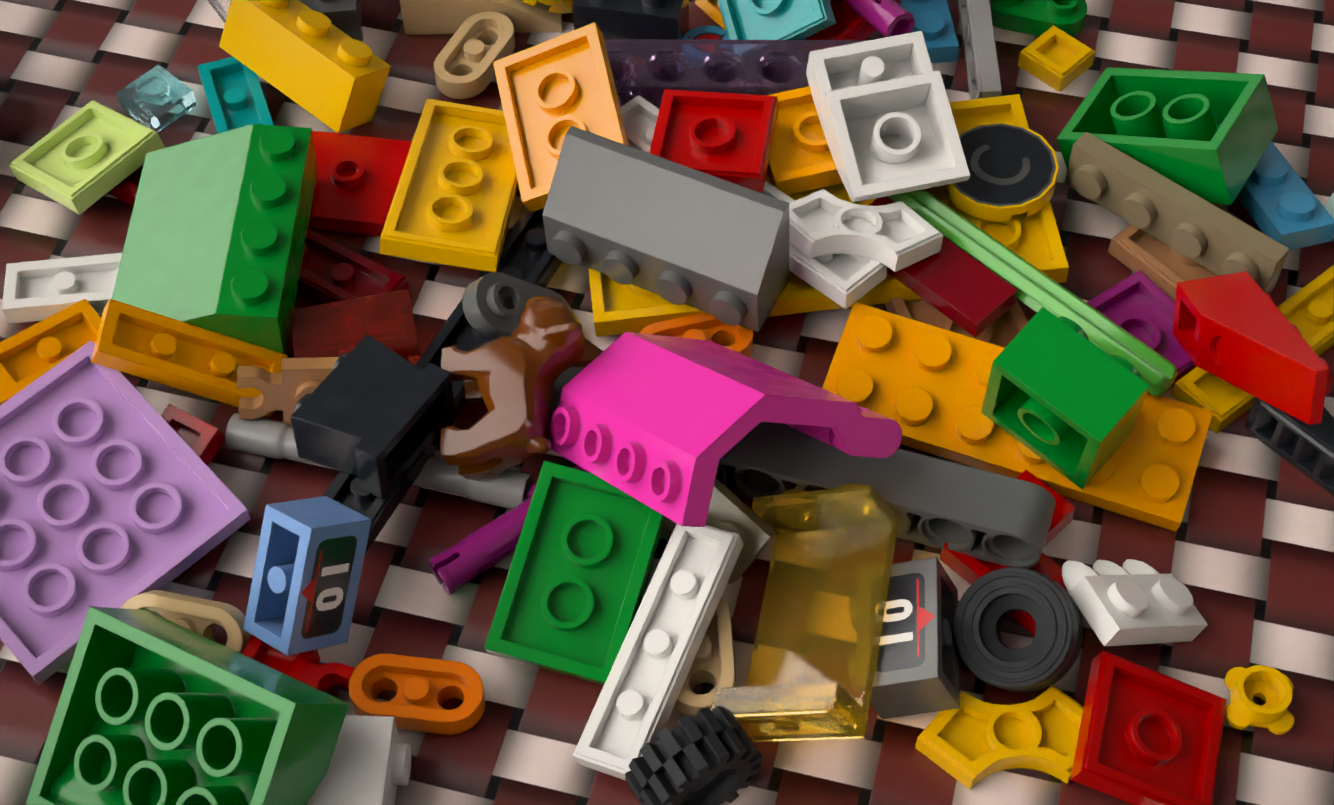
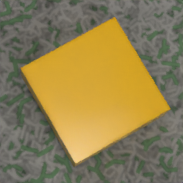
(1056, 58)

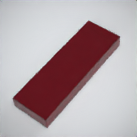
(957, 285)

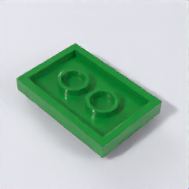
(575, 575)

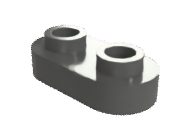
(486, 312)

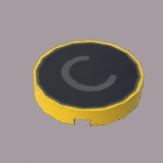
(1008, 171)

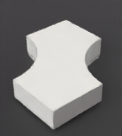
(883, 233)

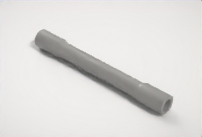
(277, 441)

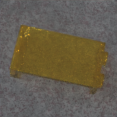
(818, 616)

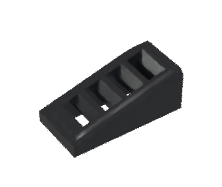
(1302, 445)

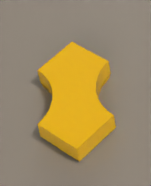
(997, 737)

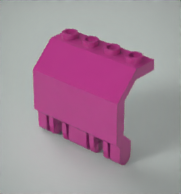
(668, 408)

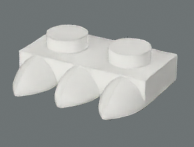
(1132, 603)

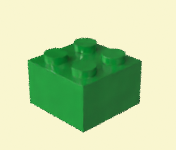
(1064, 396)

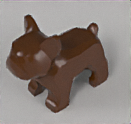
(517, 385)

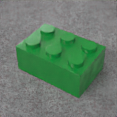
(1182, 124)

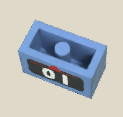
(306, 574)

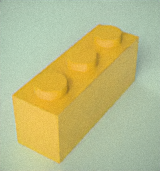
(307, 59)

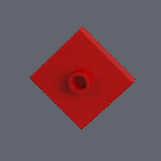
(717, 134)
(355, 181)
(1147, 736)

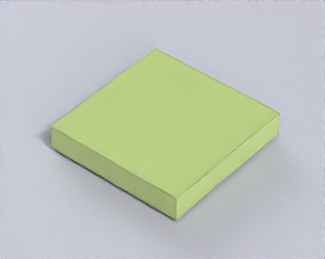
(86, 156)

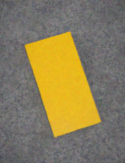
(454, 189)

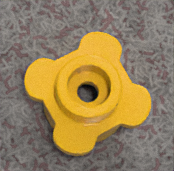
(1266, 684)

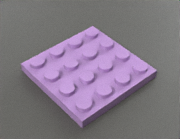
(94, 506)

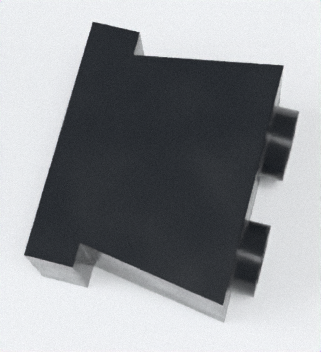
(373, 415)

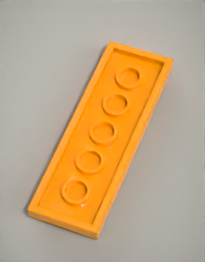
(936, 393)

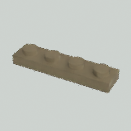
(1172, 213)

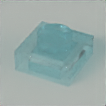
(156, 99)

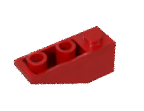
(1247, 341)

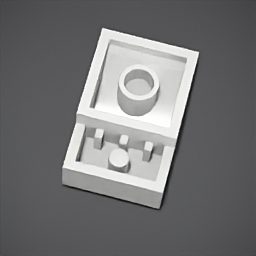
(886, 117)

